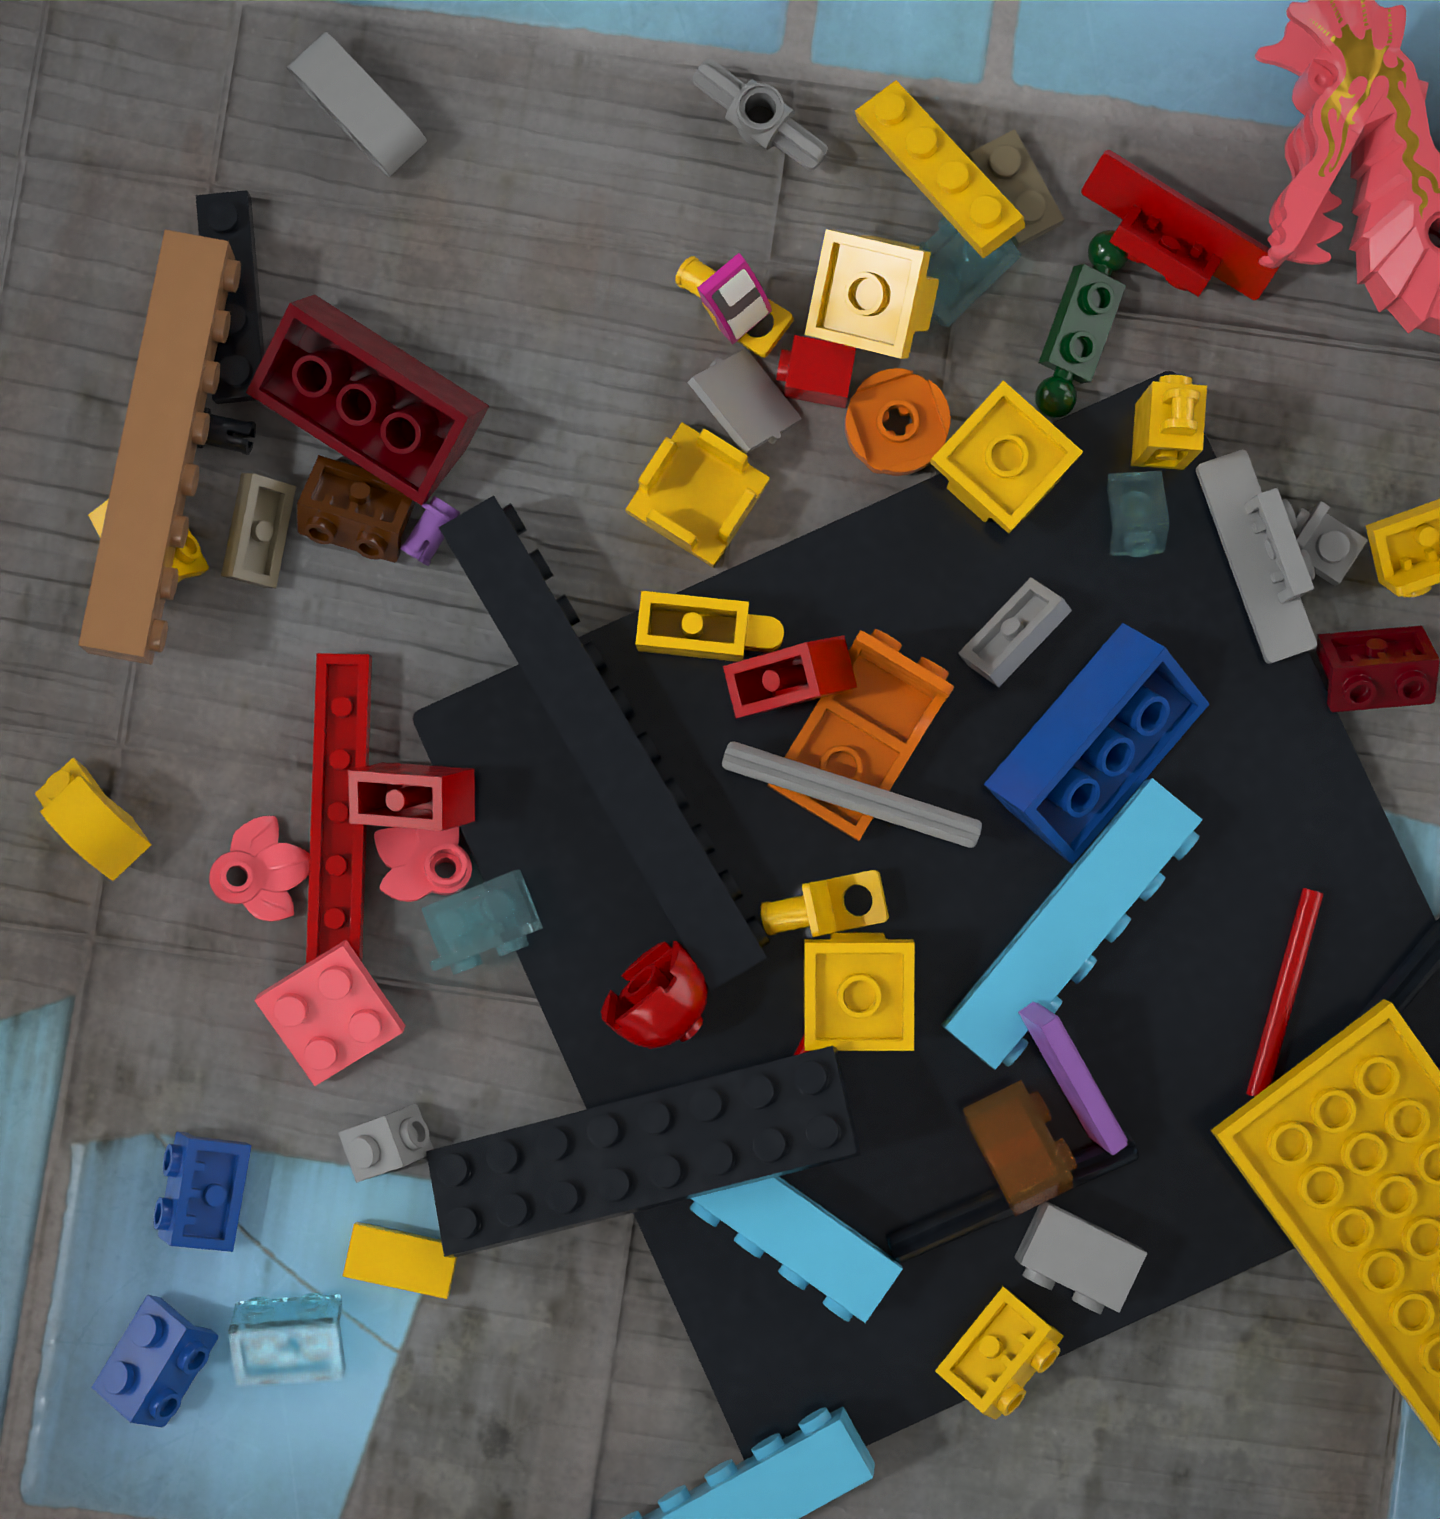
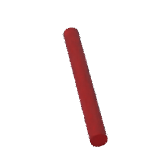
(1285, 991)

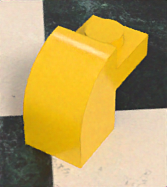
(90, 820)

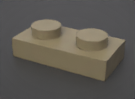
(1017, 178)
(258, 530)

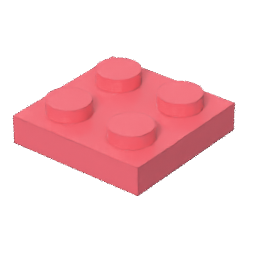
(330, 1013)

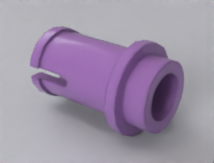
(426, 535)

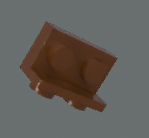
(353, 510)

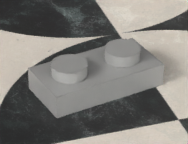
(1015, 632)

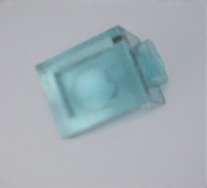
(1138, 513)

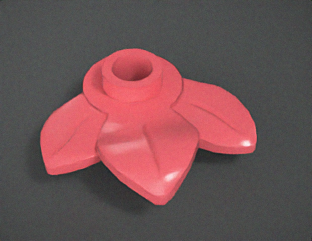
(413, 861)
(269, 869)

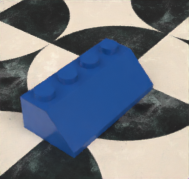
(1098, 742)

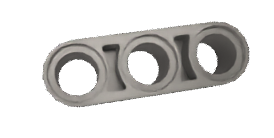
(357, 104)

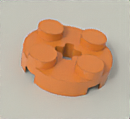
(911, 396)

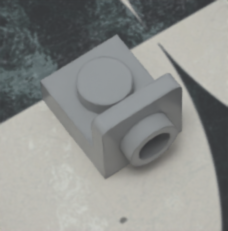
(1328, 542)

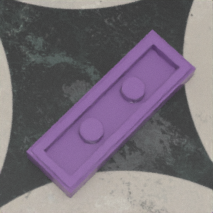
(1073, 1077)

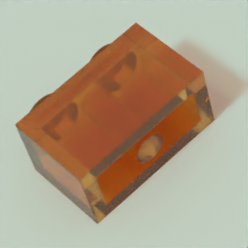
(1019, 1146)

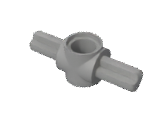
(741, 97)

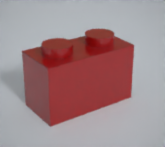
(790, 676)
(411, 796)

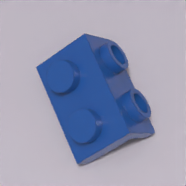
(154, 1364)

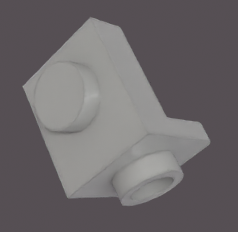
(386, 1143)

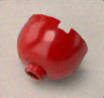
(660, 1000)

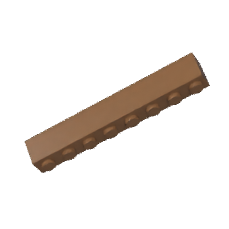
(159, 448)

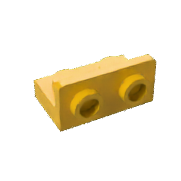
(1000, 1355)

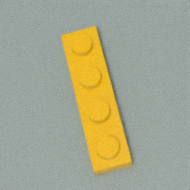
(940, 169)

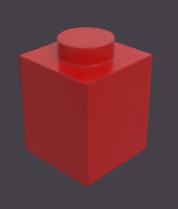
(817, 371)

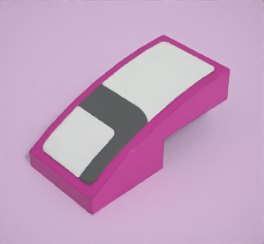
(735, 298)

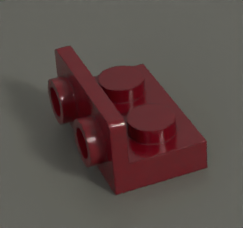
(1379, 668)

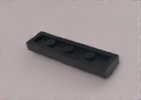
(230, 218)

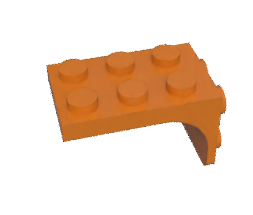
(869, 728)

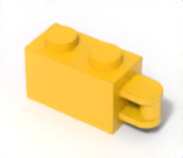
(1169, 423)
(703, 627)

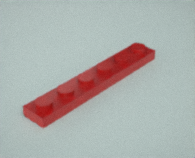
(336, 845)

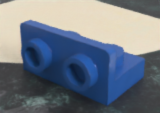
(202, 1192)

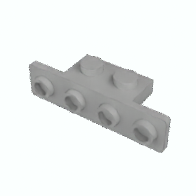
(1261, 554)

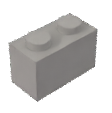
(1080, 1257)

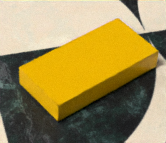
(399, 1260)

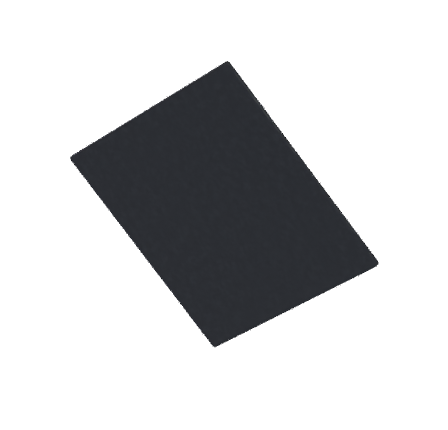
(1158, 1019)

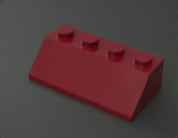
(366, 398)

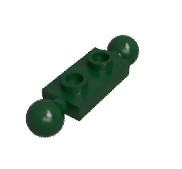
(1081, 326)

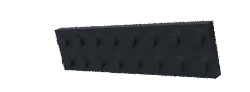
(643, 1152)

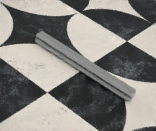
(852, 794)

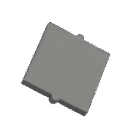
(744, 400)

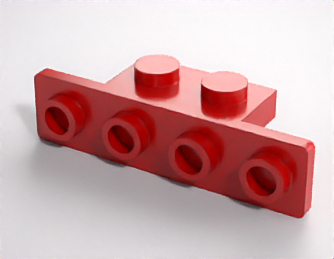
(1175, 232)

